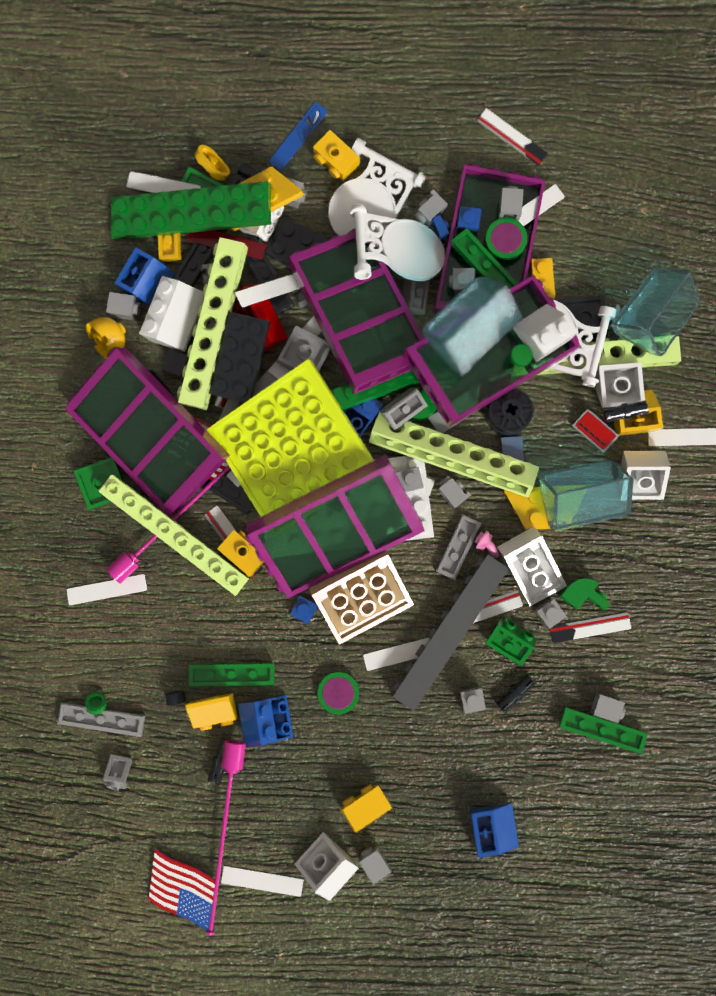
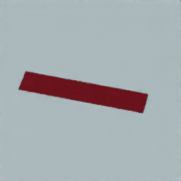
(210, 238)

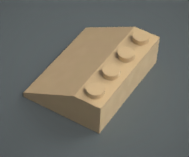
(361, 597)

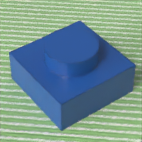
(469, 218)
(441, 228)
(304, 609)

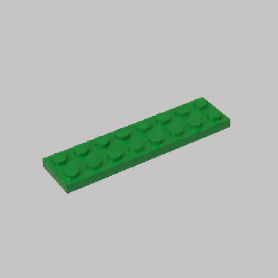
(191, 210)

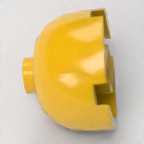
(107, 334)

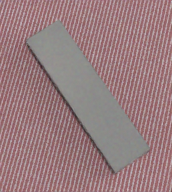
(108, 720)

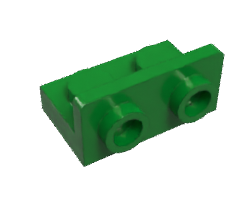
(511, 641)

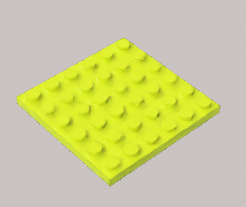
(289, 440)

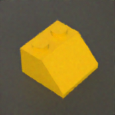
(212, 711)

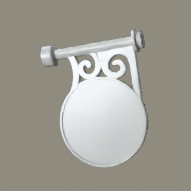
(370, 192)
(404, 246)
(590, 352)

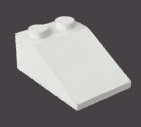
(532, 566)

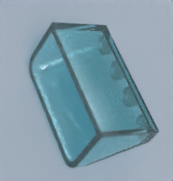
(658, 310)
(472, 323)
(586, 494)

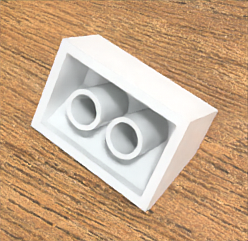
(172, 314)

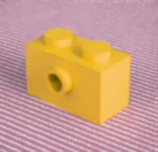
(336, 156)
(240, 552)
(365, 807)

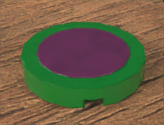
(506, 238)
(338, 693)

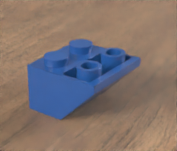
(142, 276)
(363, 415)
(265, 720)
(494, 829)

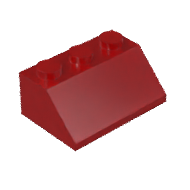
(265, 311)

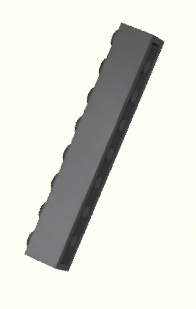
(450, 631)

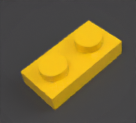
(169, 247)
(543, 271)

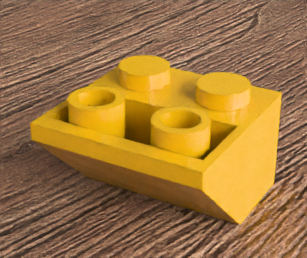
(642, 423)

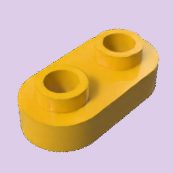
(212, 163)

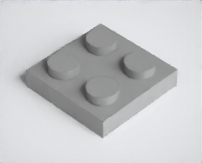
(303, 346)

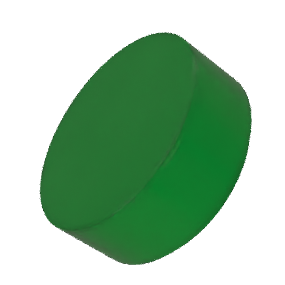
(521, 355)
(95, 703)

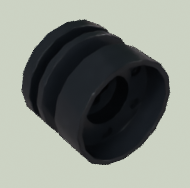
(504, 423)

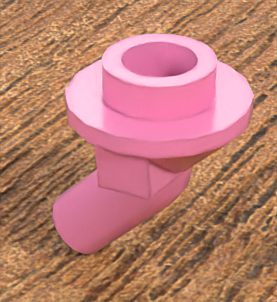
(484, 541)

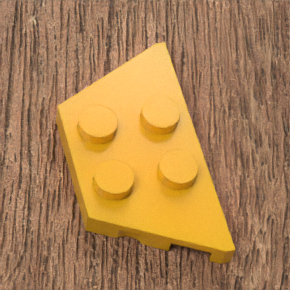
(282, 189)
(530, 509)

